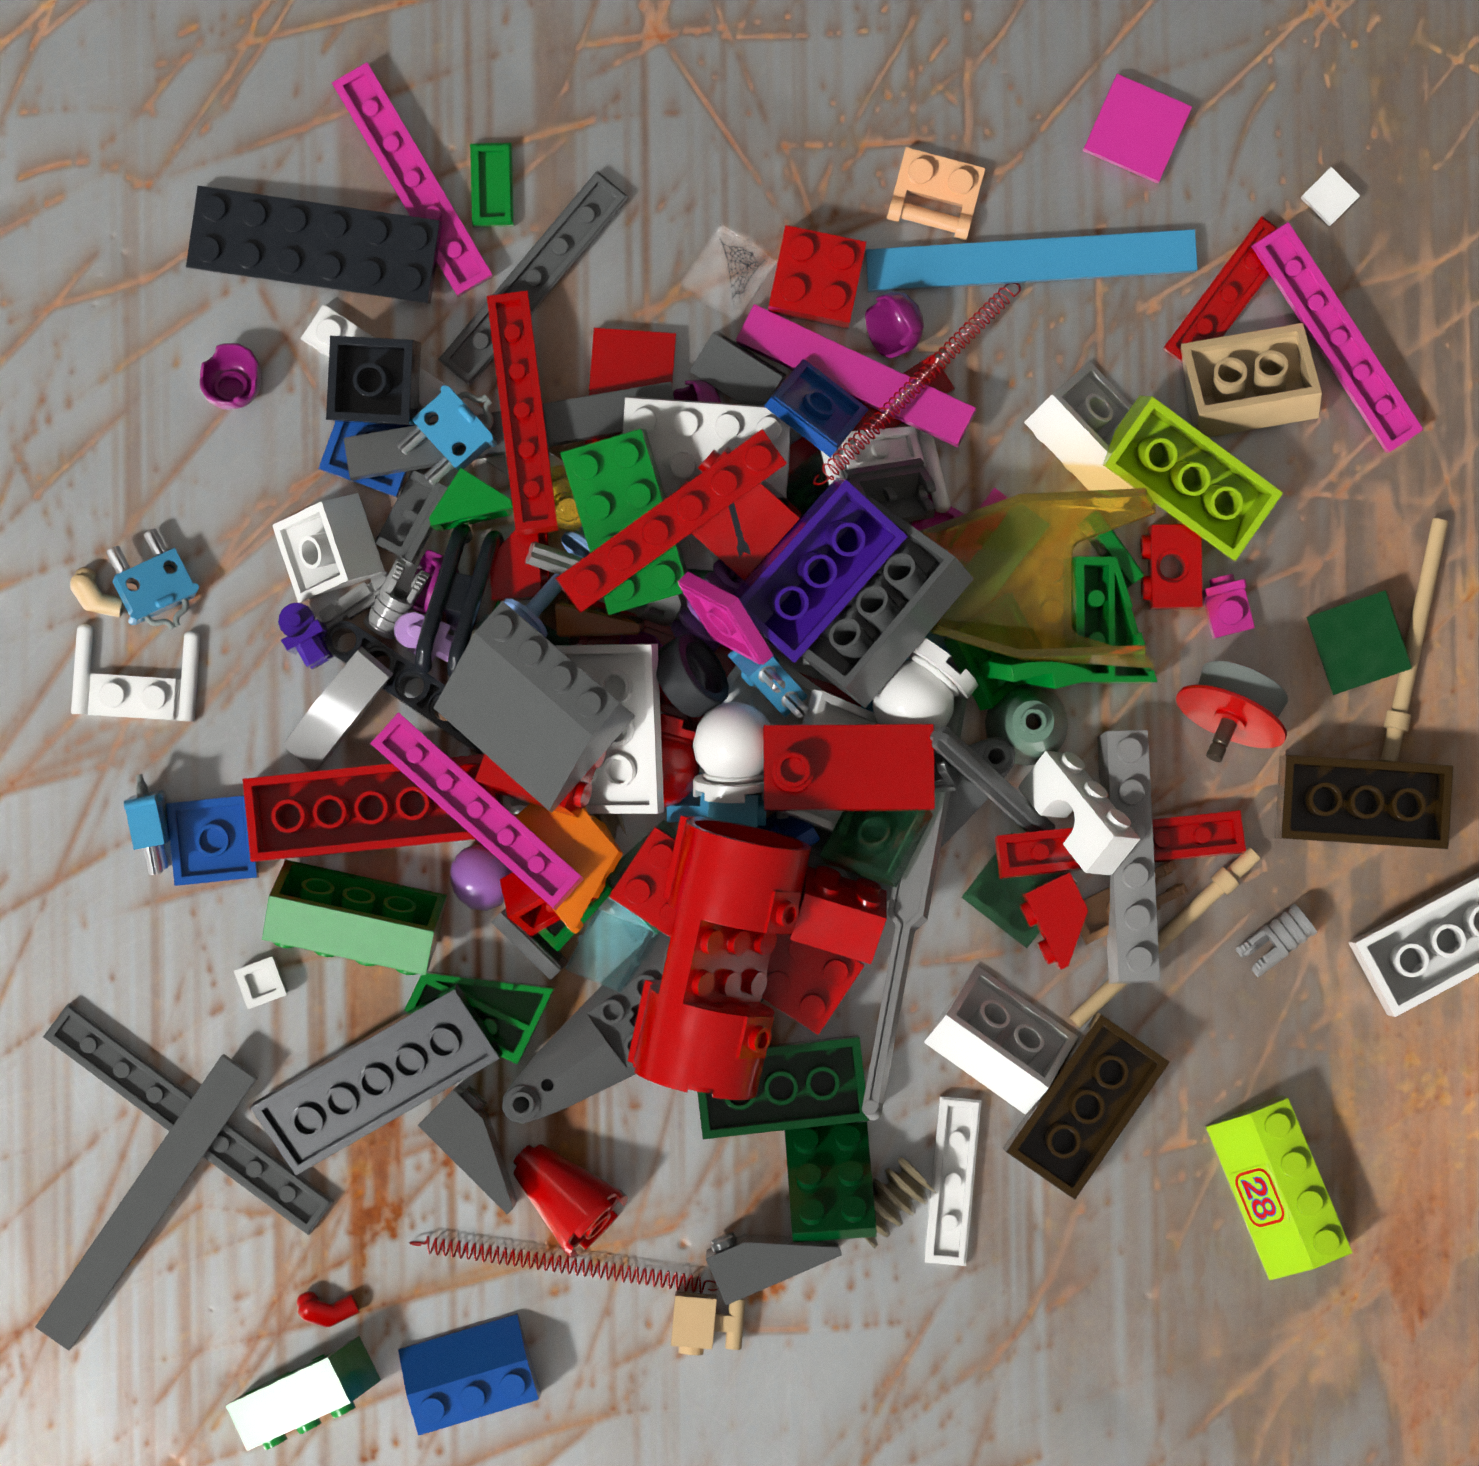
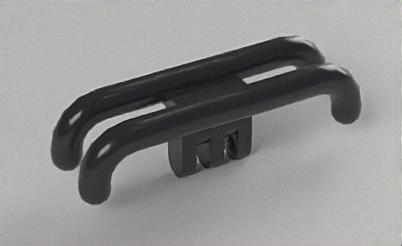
(456, 596)

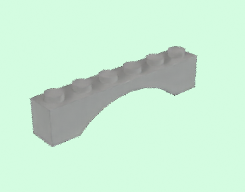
(1133, 909)

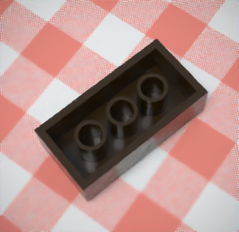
(1364, 801)
(1086, 1105)

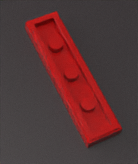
(1225, 295)

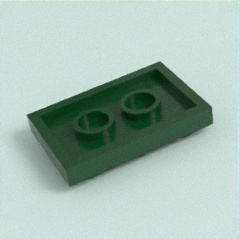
(830, 1182)

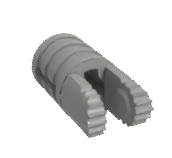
(393, 601)
(1285, 935)

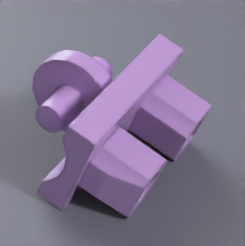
(407, 633)

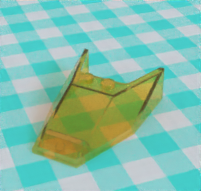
(1025, 574)

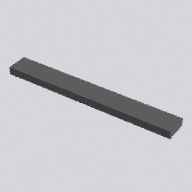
(565, 423)
(164, 1103)
(146, 1202)

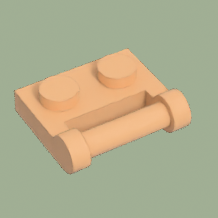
(938, 180)

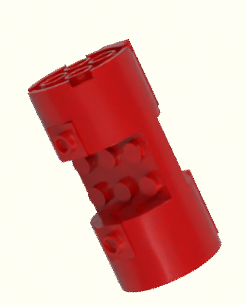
(730, 899)

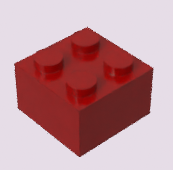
(817, 276)
(840, 914)

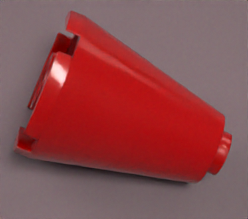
(567, 1197)

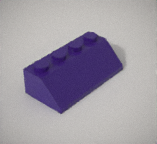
(818, 568)

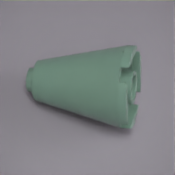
(1009, 716)

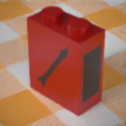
(747, 527)

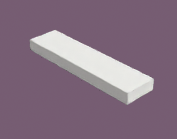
(952, 1180)

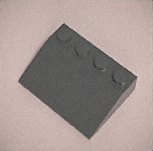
(888, 615)
(530, 707)

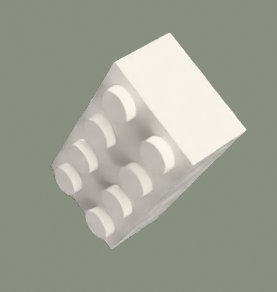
(1423, 948)

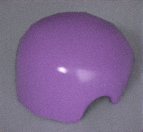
(477, 878)

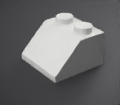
(328, 547)

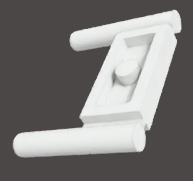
(895, 446)
(135, 694)

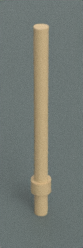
(1398, 719)
(1223, 882)

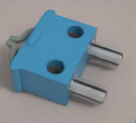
(455, 428)
(156, 588)
(773, 683)
(149, 825)

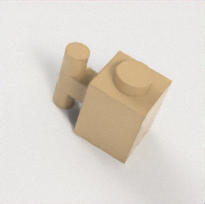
(697, 1320)

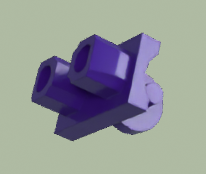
(304, 634)

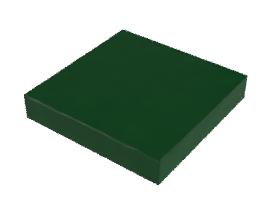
(1359, 642)

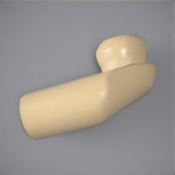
(90, 597)

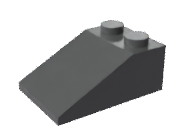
(468, 1138)
(759, 1261)

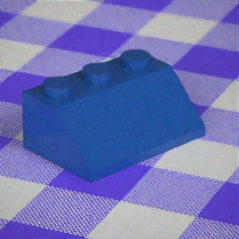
(468, 1374)

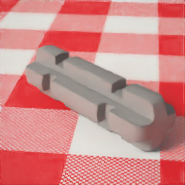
(353, 602)

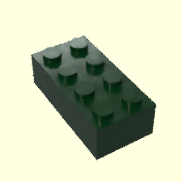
(798, 1088)

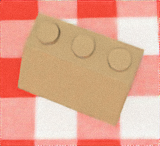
(1251, 380)

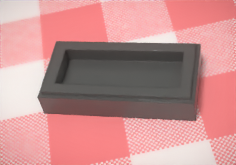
(533, 947)

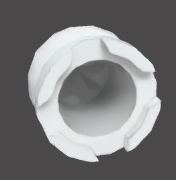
(923, 689)
(730, 753)

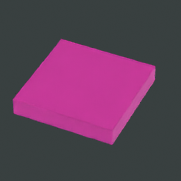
(1137, 128)
(725, 618)

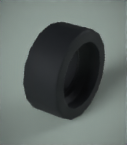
(691, 675)

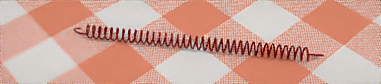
(917, 383)
(566, 1261)

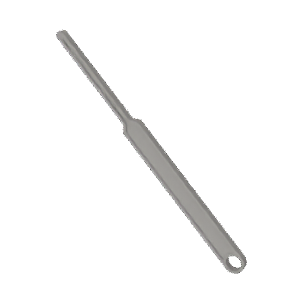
(908, 911)

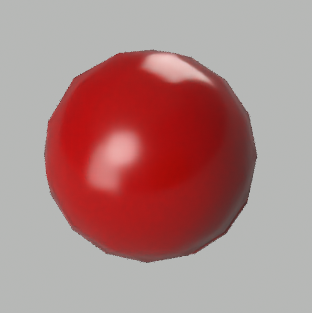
(677, 758)

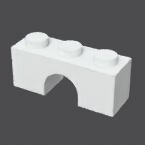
(1100, 830)

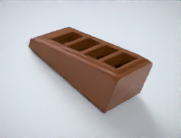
(593, 621)

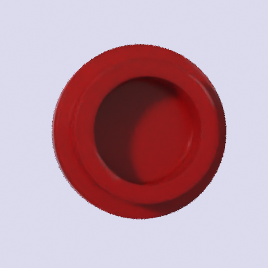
(792, 771)

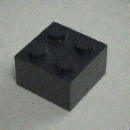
(373, 380)

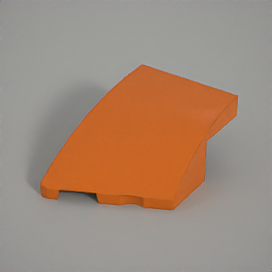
(584, 846)

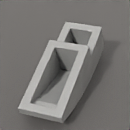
(337, 709)

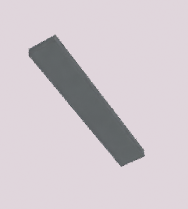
(539, 270)

